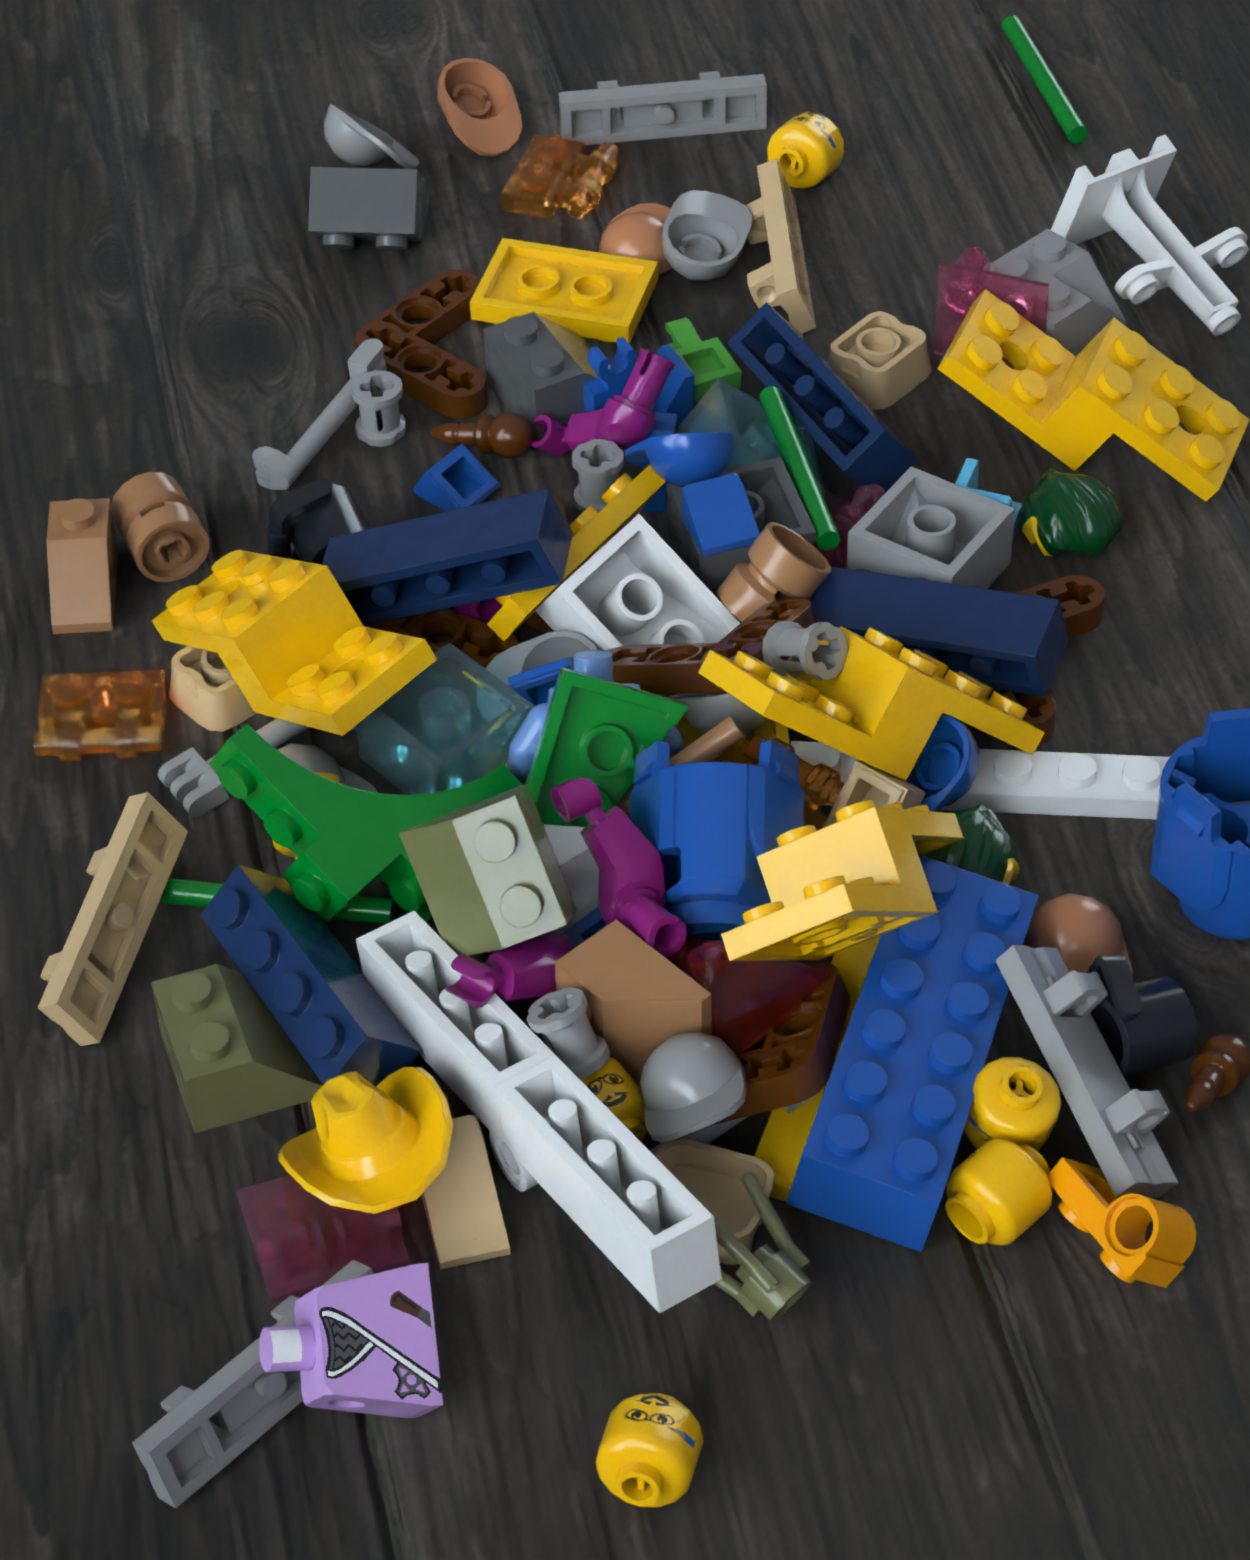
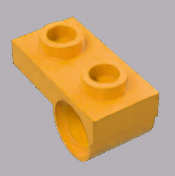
(1122, 1225)

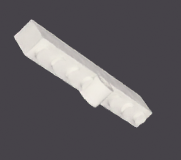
(545, 1119)

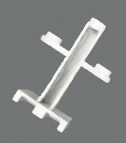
(1125, 203)

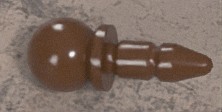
(506, 435)
(1217, 1070)

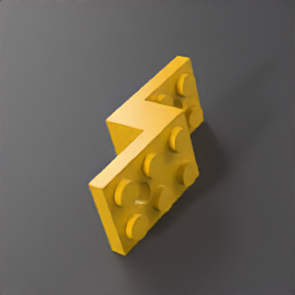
(1106, 389)
(293, 640)
(877, 705)
(843, 883)

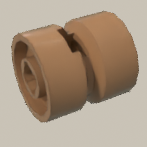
(160, 527)
(778, 569)

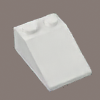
(637, 596)

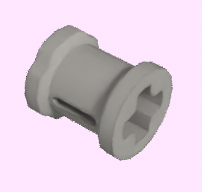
(379, 408)
(598, 468)
(802, 645)
(568, 1032)

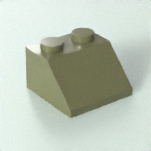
(489, 874)
(228, 1048)

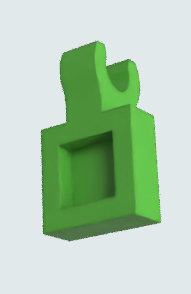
(705, 359)

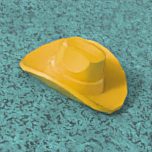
(372, 1141)

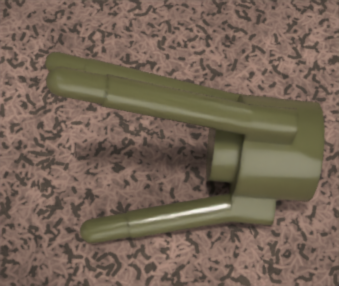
(770, 1279)

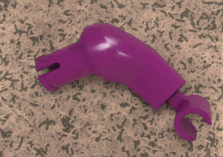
(623, 419)
(628, 866)
(512, 972)

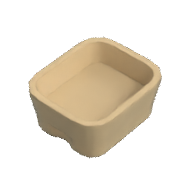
(881, 359)
(207, 690)
(716, 1181)

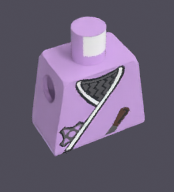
(363, 1345)

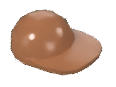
(479, 106)
(637, 234)
(1078, 929)

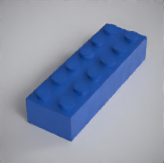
(912, 1061)

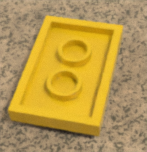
(575, 288)

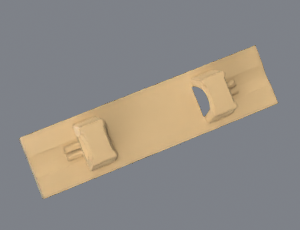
(785, 277)
(112, 920)

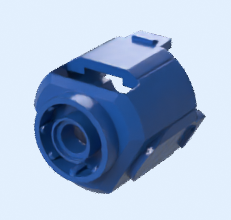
(712, 826)
(1200, 834)

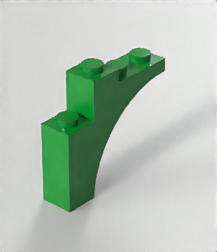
(335, 830)

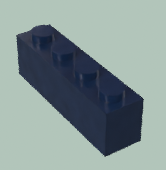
(822, 400)
(452, 557)
(986, 633)
(307, 979)

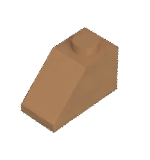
(82, 565)

